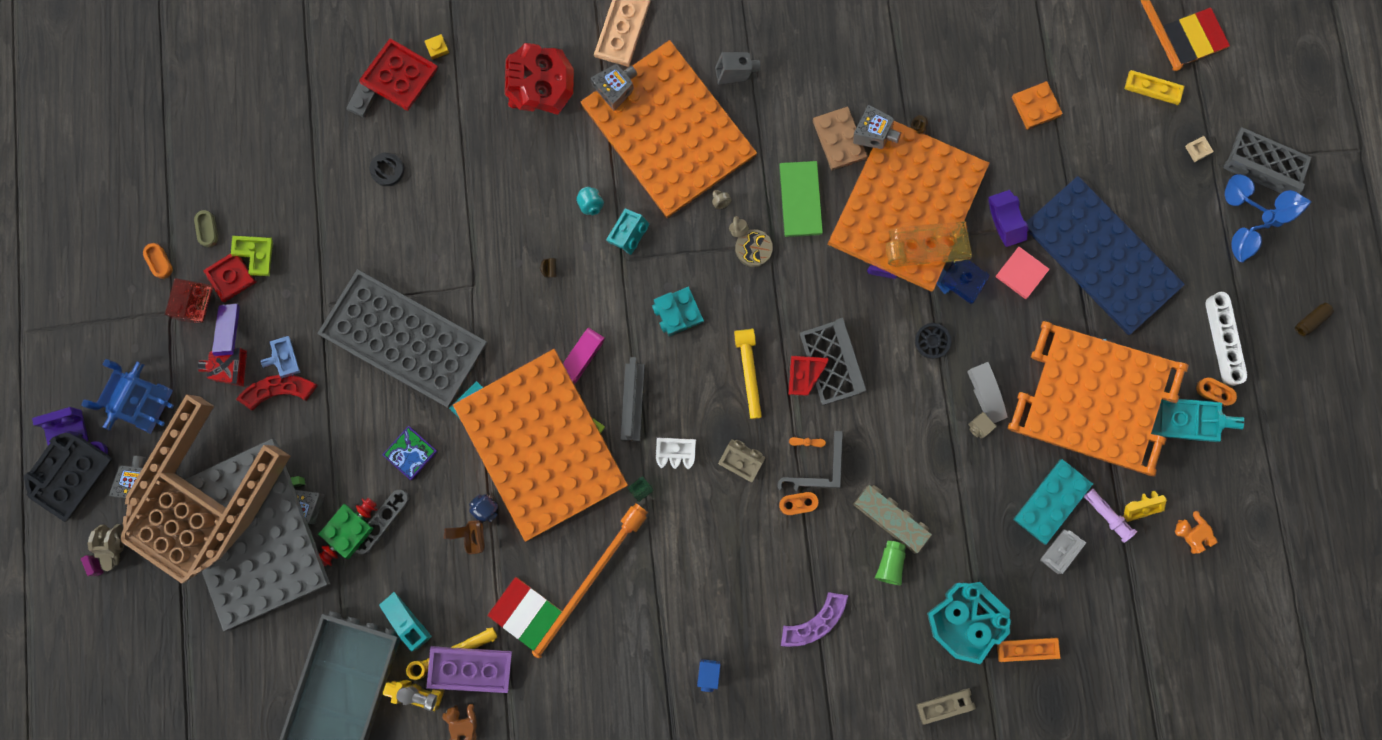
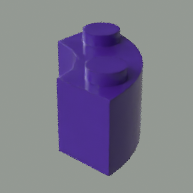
(1007, 218)

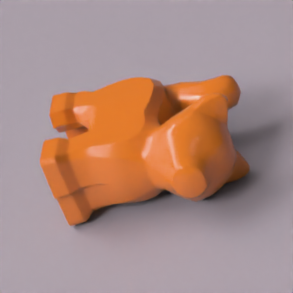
(1196, 535)

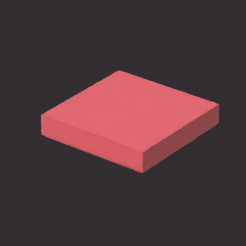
(1022, 272)

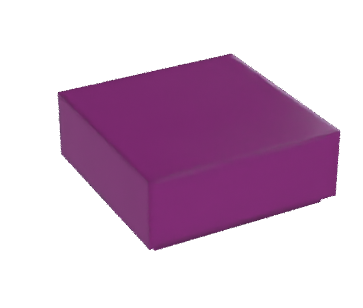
(91, 565)

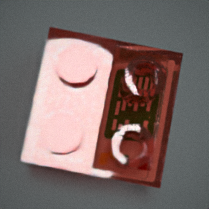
(188, 301)

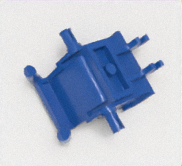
(131, 398)

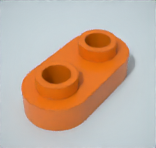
(1215, 391)
(798, 504)

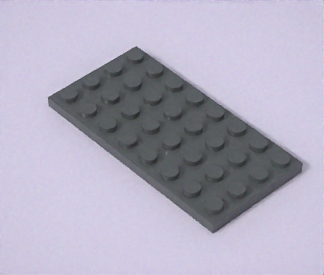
(402, 338)

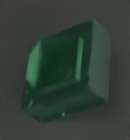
(640, 489)

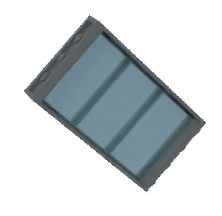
(341, 681)

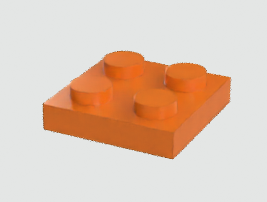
(1037, 105)

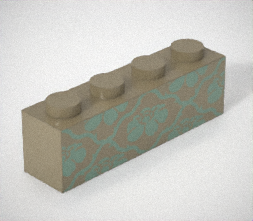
(892, 519)

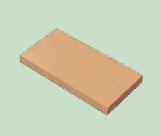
(622, 31)

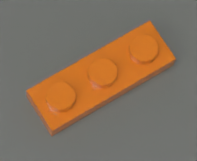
(1028, 649)

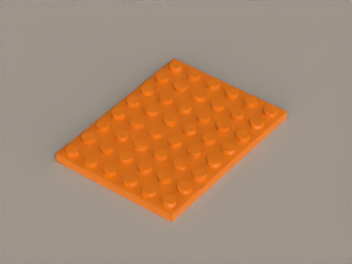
(671, 131)
(904, 187)
(540, 445)

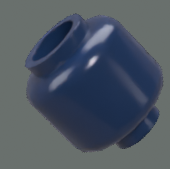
(483, 508)

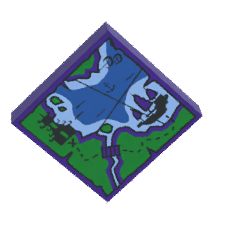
(410, 453)

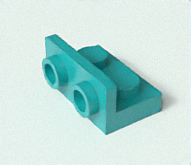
(628, 231)

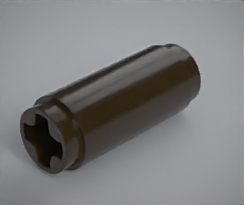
(1314, 319)

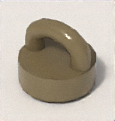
(720, 199)
(738, 227)

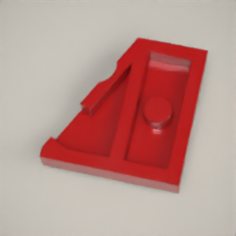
(805, 373)

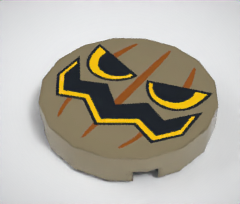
(754, 248)

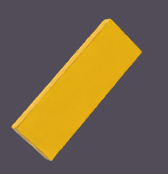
(1154, 87)

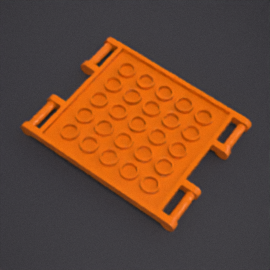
(1098, 398)

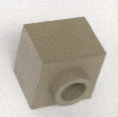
(981, 425)

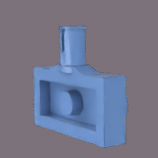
(283, 357)

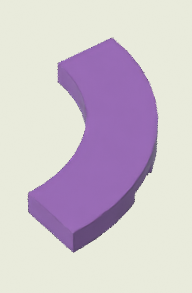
(819, 625)

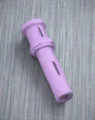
(1115, 522)

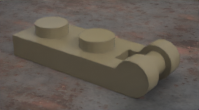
(945, 706)

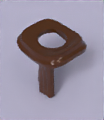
(467, 532)

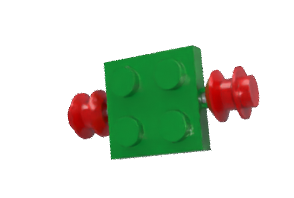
(346, 531)

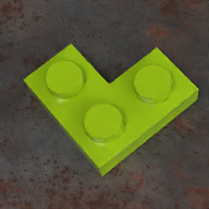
(258, 250)

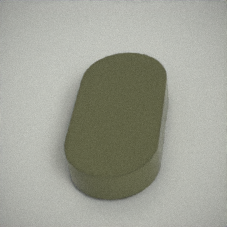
(206, 228)

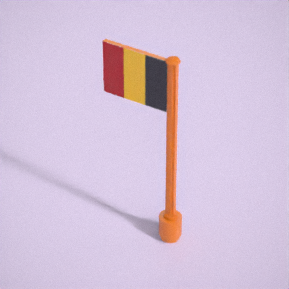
(1188, 37)

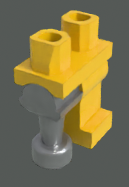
(413, 694)

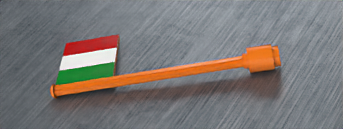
(536, 619)

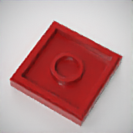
(229, 277)

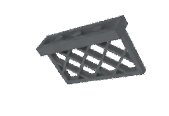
(1264, 173)
(849, 357)
(632, 401)

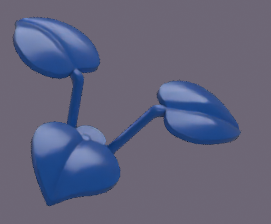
(1288, 207)

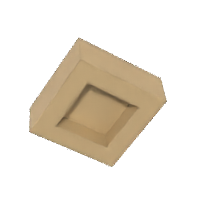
(1199, 149)

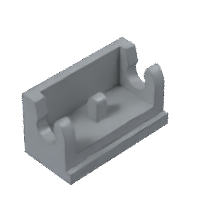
(1063, 551)

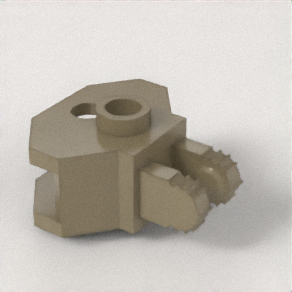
(107, 545)

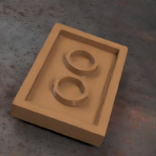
(837, 137)

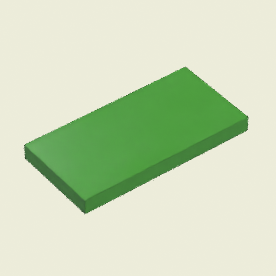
(800, 199)

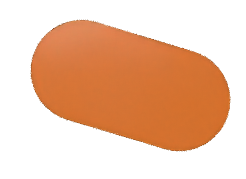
(157, 261)

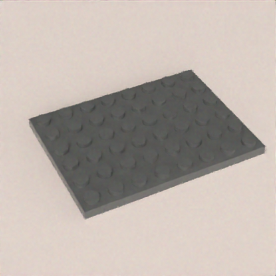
(271, 558)

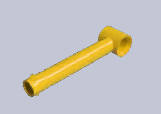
(745, 340)
(471, 643)

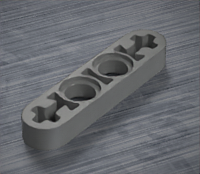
(383, 523)

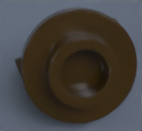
(920, 124)
(548, 268)

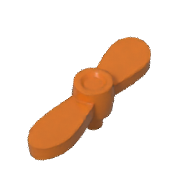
(807, 442)

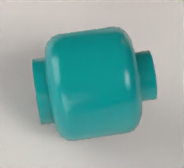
(590, 201)

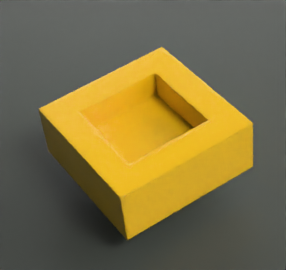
(436, 46)

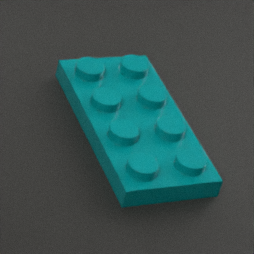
(1053, 501)

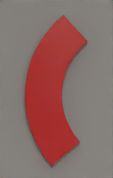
(274, 386)

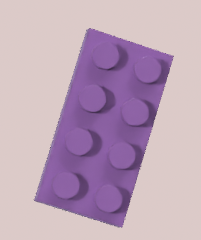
(469, 669)

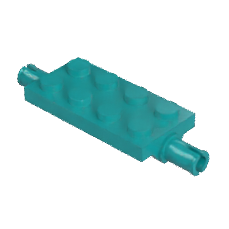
(1193, 420)

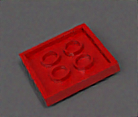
(398, 74)

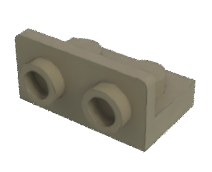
(742, 460)

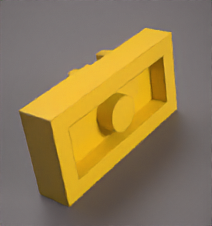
(1145, 507)

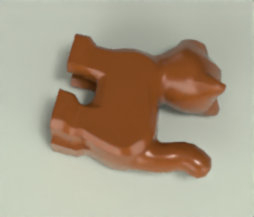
(461, 726)

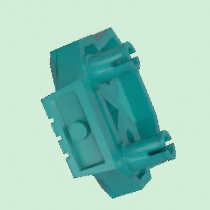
(958, 632)

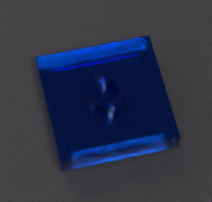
(965, 279)

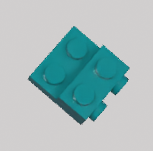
(677, 311)

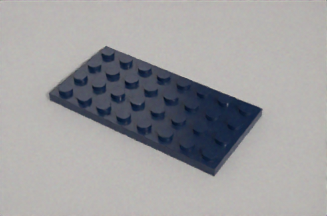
(1103, 255)

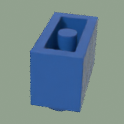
(708, 675)

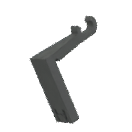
(822, 483)

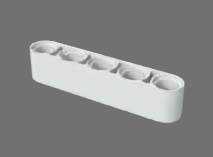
(1229, 330)

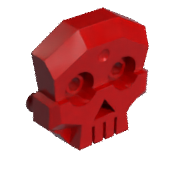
(554, 80)

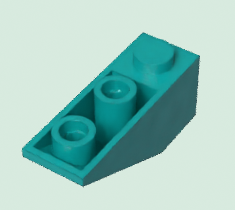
(404, 622)

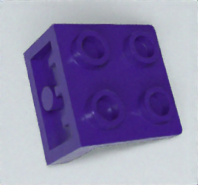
(60, 422)

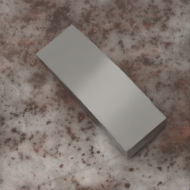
(988, 392)

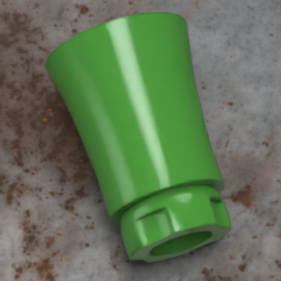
(892, 563)

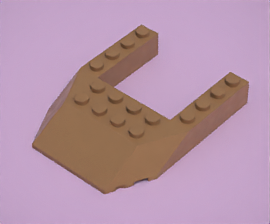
(177, 522)

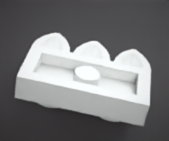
(675, 450)

